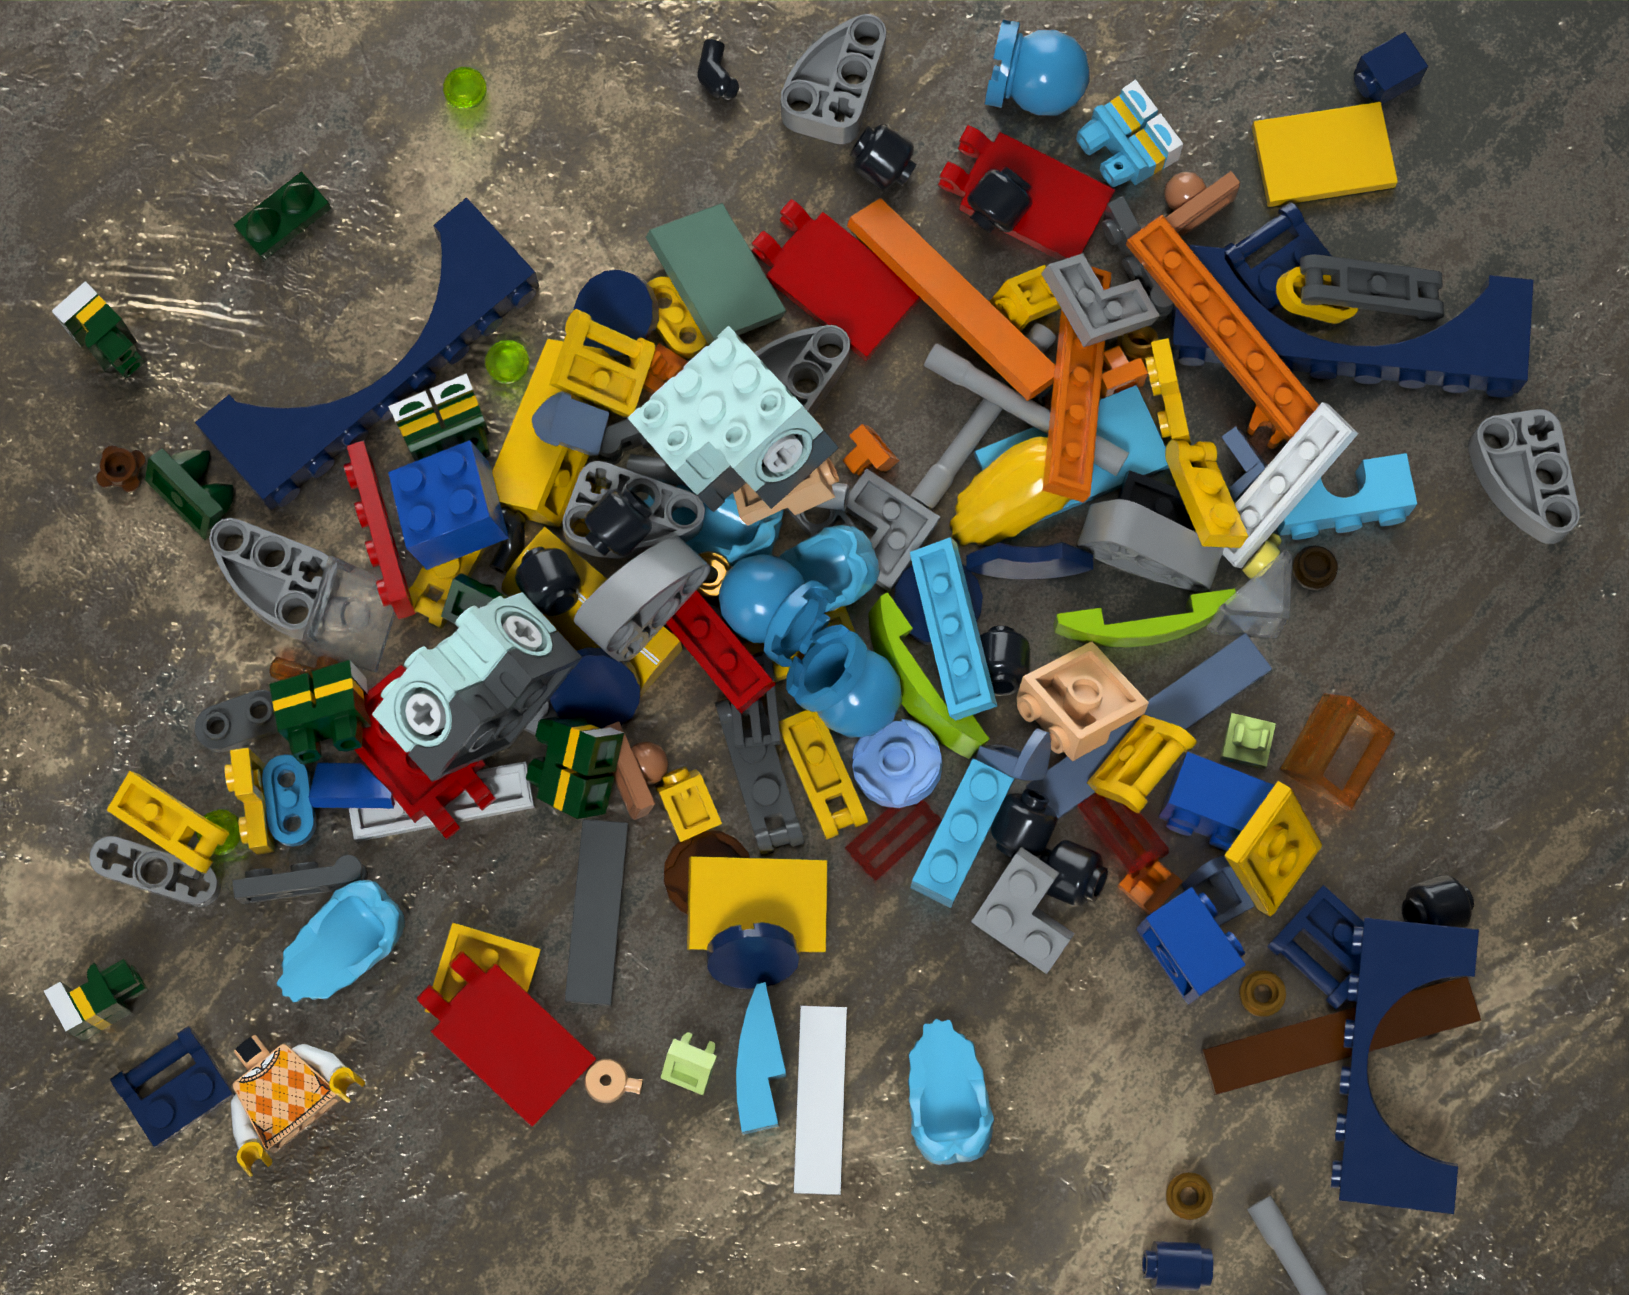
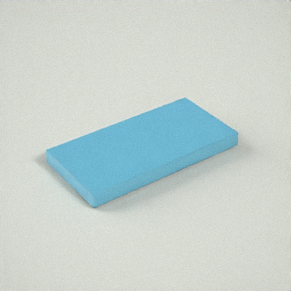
(1122, 421)

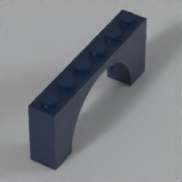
(1376, 1161)

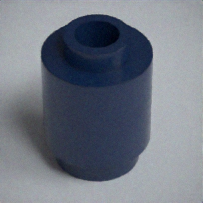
(1178, 1266)

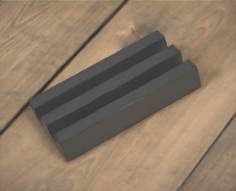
(757, 739)

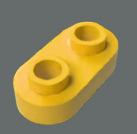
(1291, 302)
(676, 320)

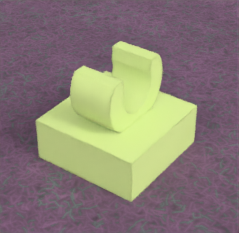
(1247, 741)
(689, 1065)

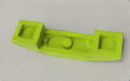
(1089, 624)
(888, 631)

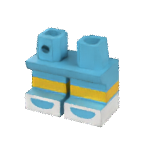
(1134, 136)

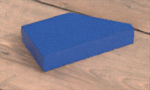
(348, 787)

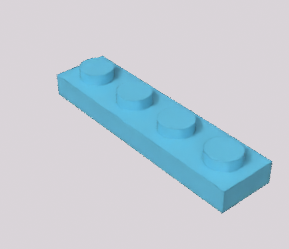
(953, 629)

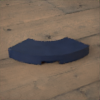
(1029, 561)

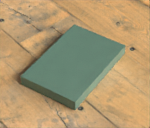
(715, 273)

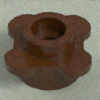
(113, 458)

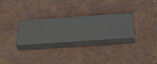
(596, 912)

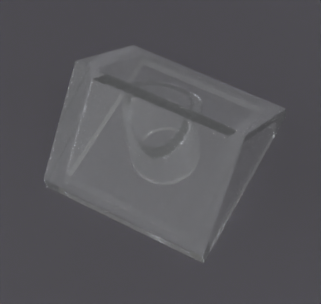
(1260, 605)
(348, 617)

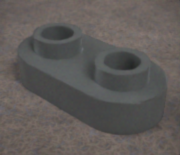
(239, 722)

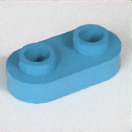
(288, 802)

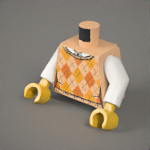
(282, 1095)

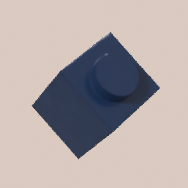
(1389, 69)

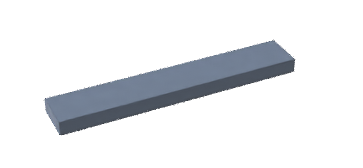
(1180, 703)

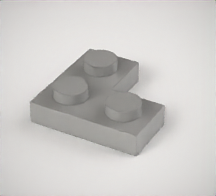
(1092, 310)
(898, 522)
(1013, 915)

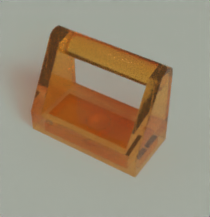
(1322, 739)

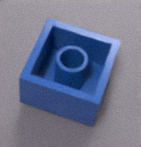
(448, 505)
(1211, 800)
(1191, 944)

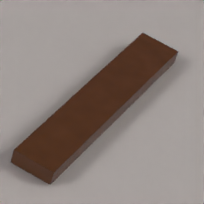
(1322, 1038)

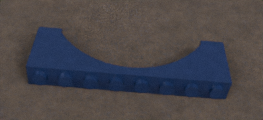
(1475, 350)
(287, 446)

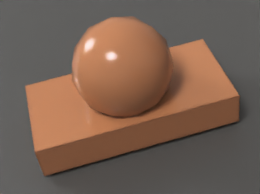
(1194, 202)
(635, 770)

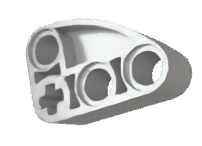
(821, 82)
(798, 358)
(1511, 472)
(665, 497)
(1148, 545)
(268, 590)
(641, 597)

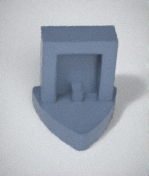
(570, 424)
(1248, 458)
(1025, 764)
(1222, 888)

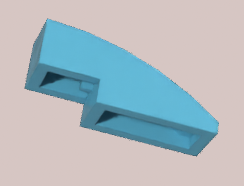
(757, 1064)

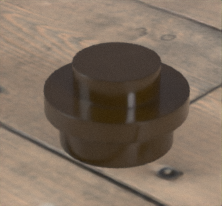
(1315, 567)

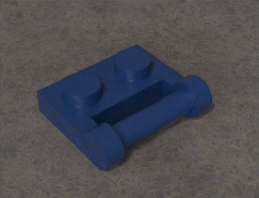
(1262, 278)
(1331, 927)
(182, 1099)

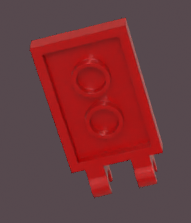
(1064, 200)
(836, 279)
(405, 778)
(507, 1038)

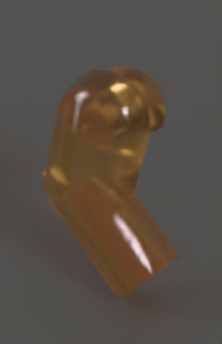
(284, 668)

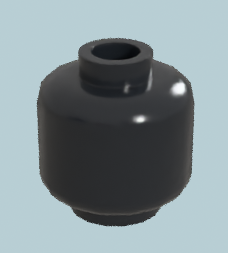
(883, 156)
(999, 200)
(618, 522)
(549, 580)
(1006, 658)
(1024, 822)
(1080, 873)
(1438, 902)

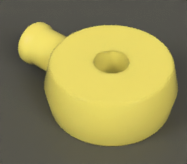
(1263, 556)

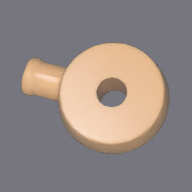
(618, 1085)

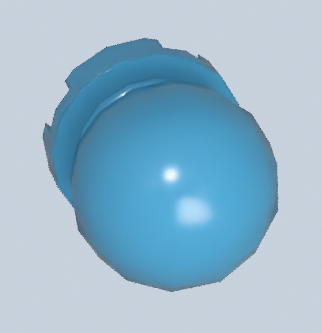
(1039, 71)
(772, 605)
(845, 683)

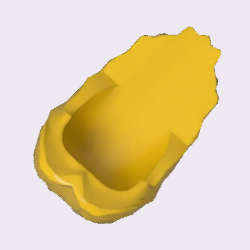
(1005, 497)

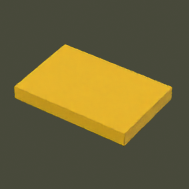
(1324, 154)
(1274, 849)
(757, 890)

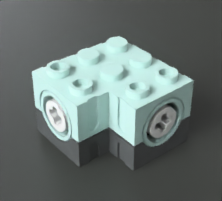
(732, 425)
(476, 686)

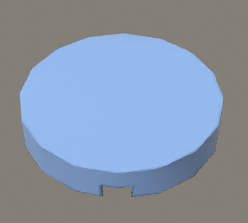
(898, 764)

